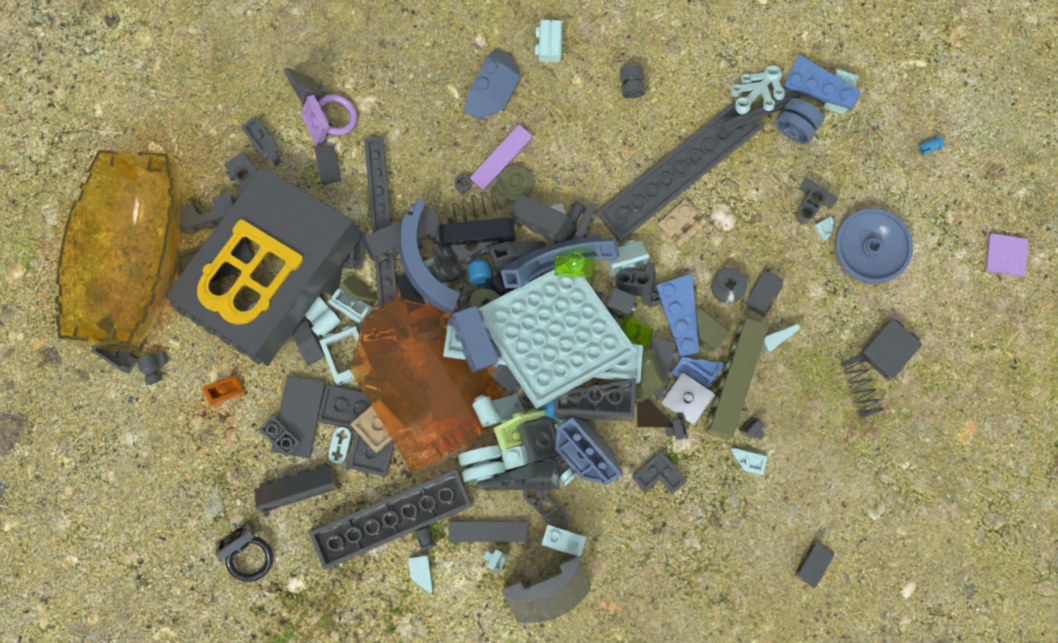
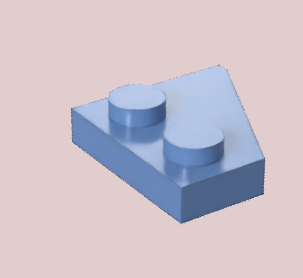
(699, 369)

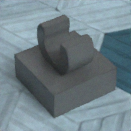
(752, 428)
(678, 430)

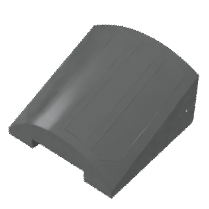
(550, 597)

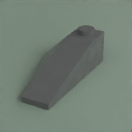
(304, 85)

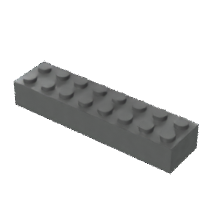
(390, 519)

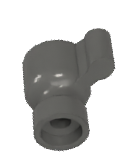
(149, 364)

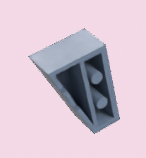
(474, 338)

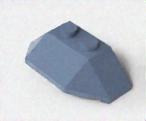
(492, 85)
(586, 452)

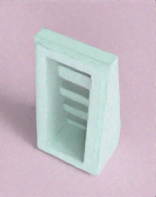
(773, 340)

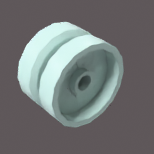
(481, 463)

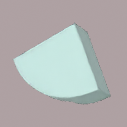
(824, 228)

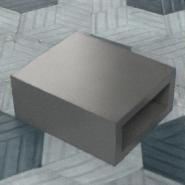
(891, 349)

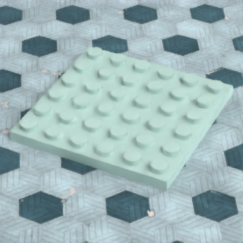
(555, 335)

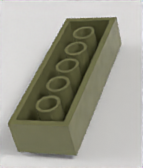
(737, 379)

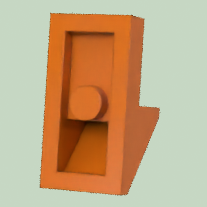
(222, 390)

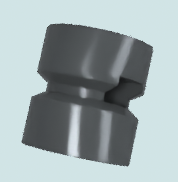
(632, 78)

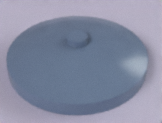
(873, 246)

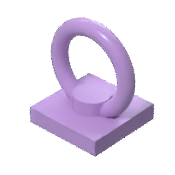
(317, 120)

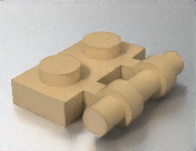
(677, 219)

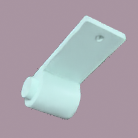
(322, 318)
(494, 411)

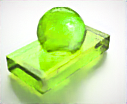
(573, 265)
(636, 331)

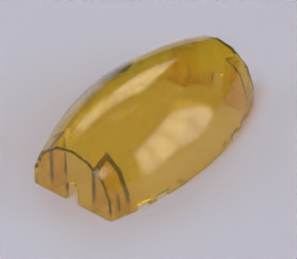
(120, 251)

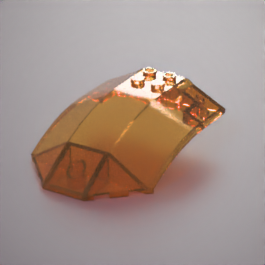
(413, 387)

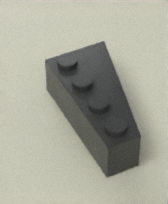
(598, 402)

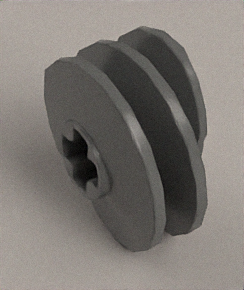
(733, 277)

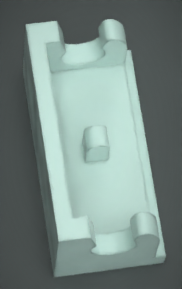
(351, 308)

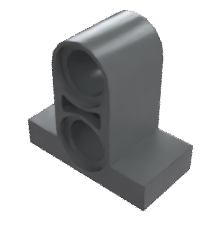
(809, 204)
(635, 280)

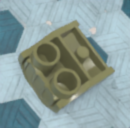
(651, 377)

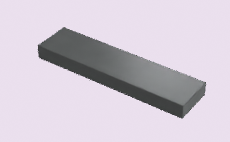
(487, 532)

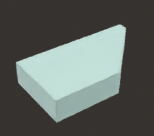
(750, 461)
(420, 572)

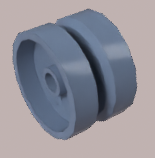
(799, 121)

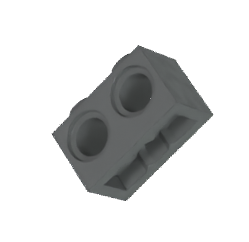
(621, 304)

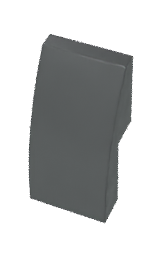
(307, 343)
(279, 435)

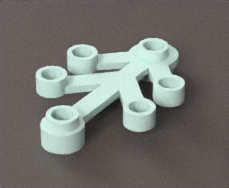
(771, 75)

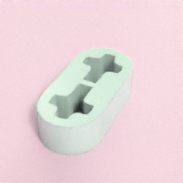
(335, 444)

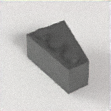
(542, 219)

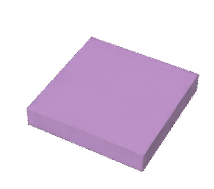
(1006, 255)

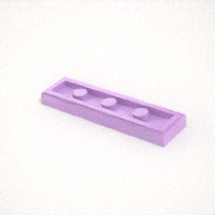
(501, 157)

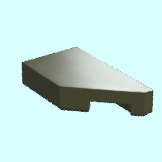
(357, 290)

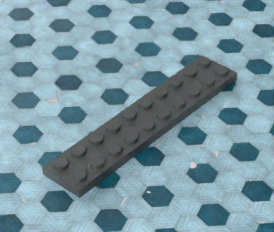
(675, 174)

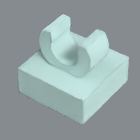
(496, 560)

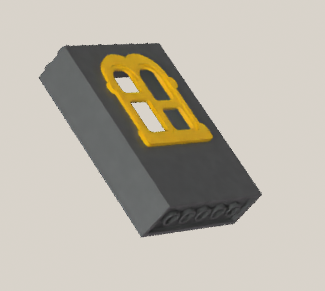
(283, 222)

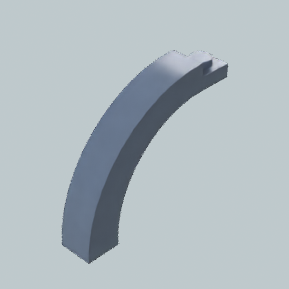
(542, 260)
(415, 269)

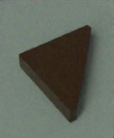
(650, 416)

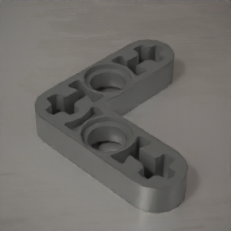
(542, 492)

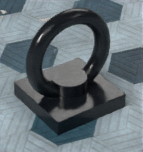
(237, 542)

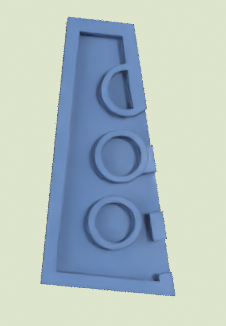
(820, 84)
(680, 312)

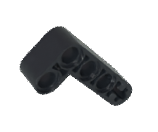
(477, 232)

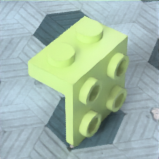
(508, 432)

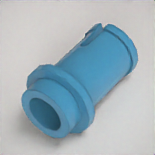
(931, 145)

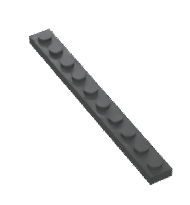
(380, 215)

